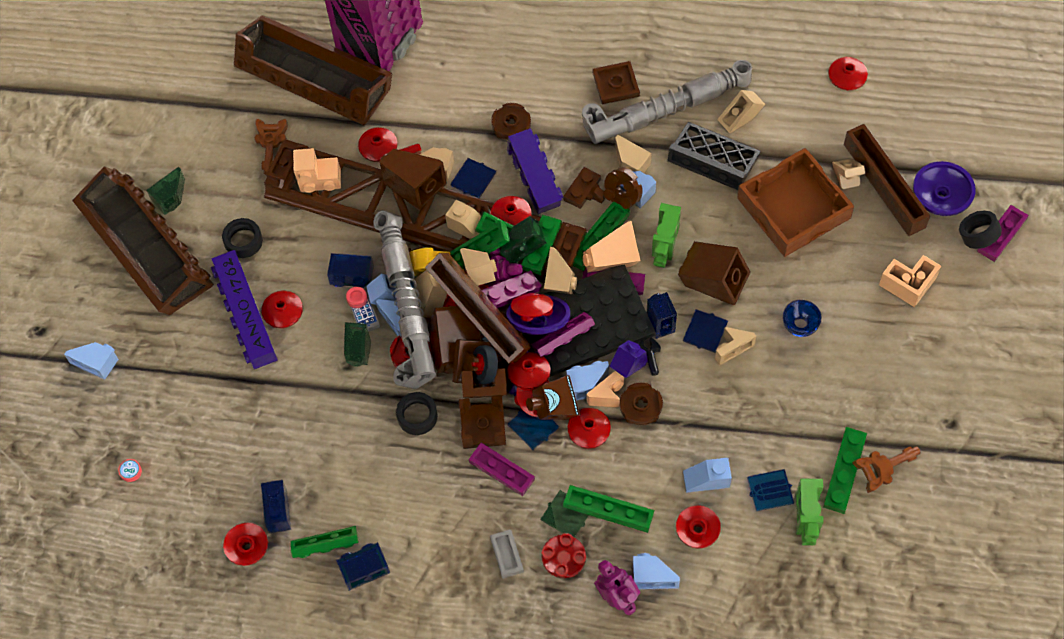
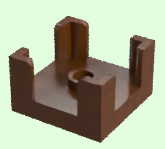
(484, 390)
(482, 423)

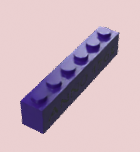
(244, 310)

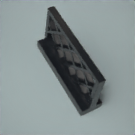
(707, 165)

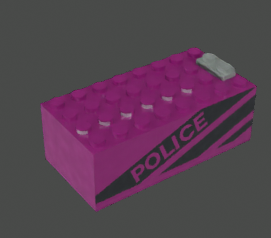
(374, 28)

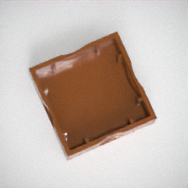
(795, 202)

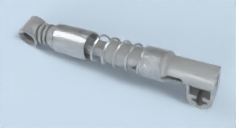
(640, 114)
(412, 325)

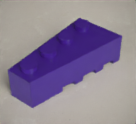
(534, 171)

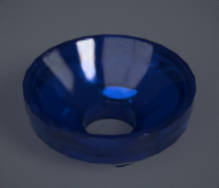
(802, 310)

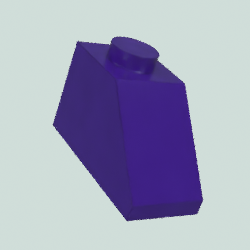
(628, 359)

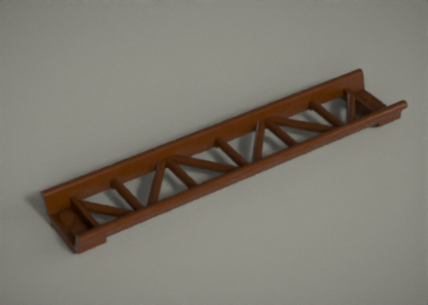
(282, 178)

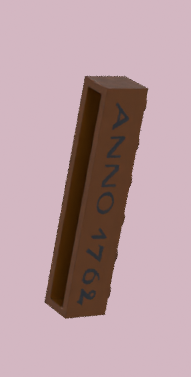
(887, 180)
(478, 307)

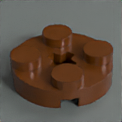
(510, 111)
(613, 188)
(637, 415)

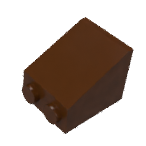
(413, 176)
(715, 271)
(444, 328)

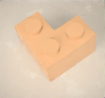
(316, 173)
(910, 283)

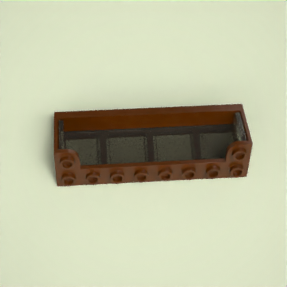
(311, 69)
(142, 241)

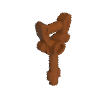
(270, 140)
(883, 466)

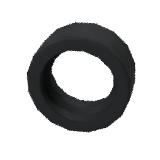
(239, 225)
(984, 238)
(414, 398)

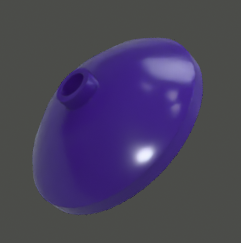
(945, 180)
(543, 324)

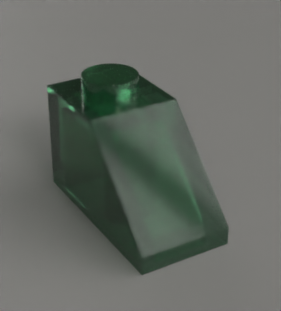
(168, 191)
(524, 240)
(356, 344)

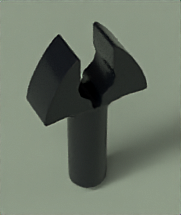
(655, 347)

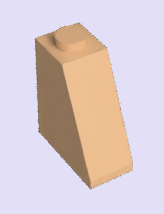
(613, 250)

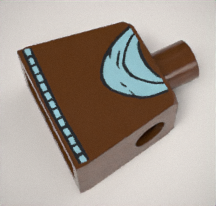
(554, 400)

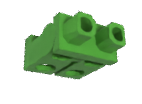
(666, 235)
(809, 510)

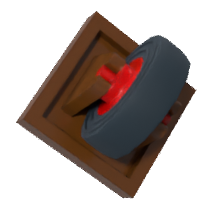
(476, 357)

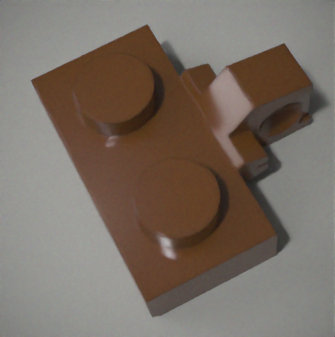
(584, 188)

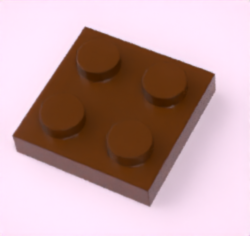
(616, 82)

